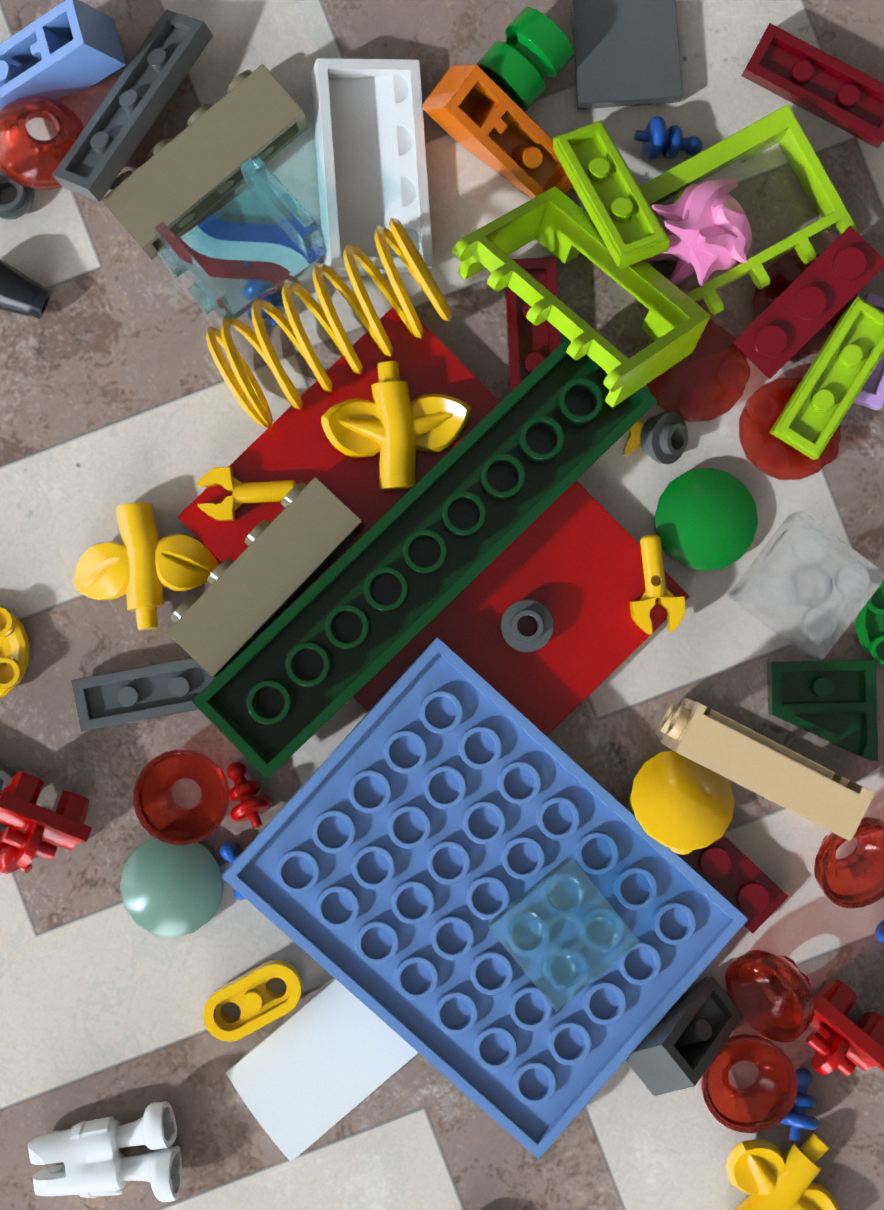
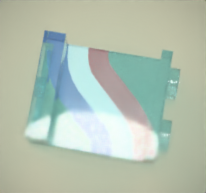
(244, 245)

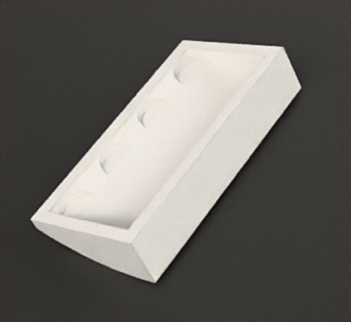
(370, 156)
(317, 1067)

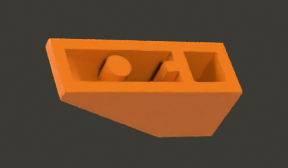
(495, 130)

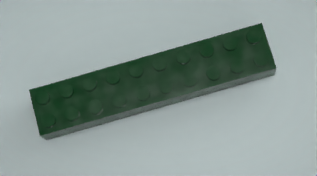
(417, 558)

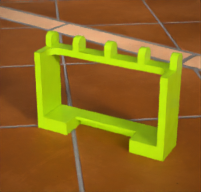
(774, 128)
(565, 231)

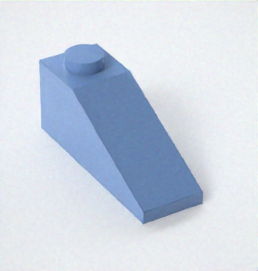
(59, 53)

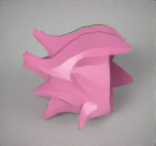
(704, 230)

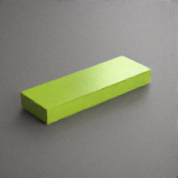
(610, 194)
(833, 380)

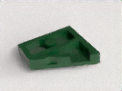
(828, 701)

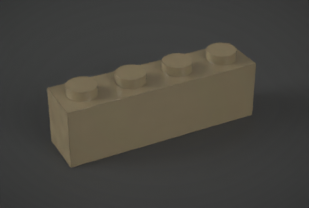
(204, 160)
(265, 577)

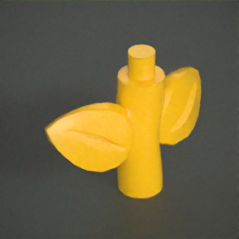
(395, 426)
(143, 564)
(779, 1179)

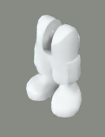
(96, 1165)

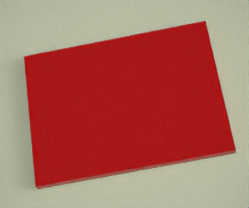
(567, 559)

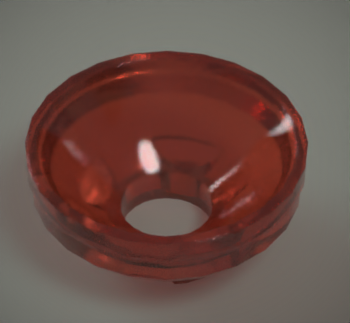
(33, 160)
(156, 805)
(858, 877)
(764, 1000)
(762, 1103)

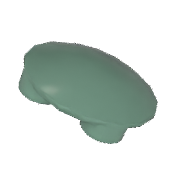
(171, 887)

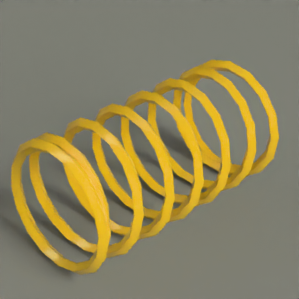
(245, 385)

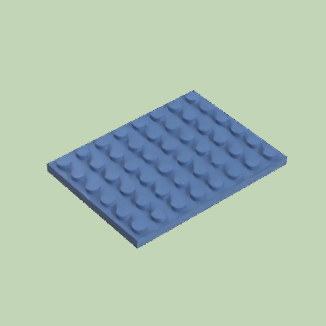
(426, 835)

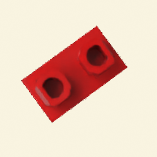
(61, 826)
(839, 1040)

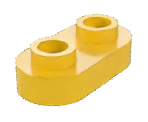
(255, 999)

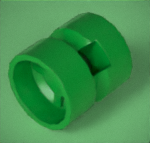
(531, 52)

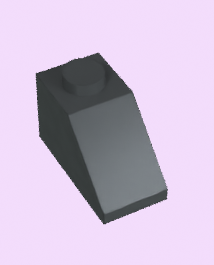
(686, 1039)

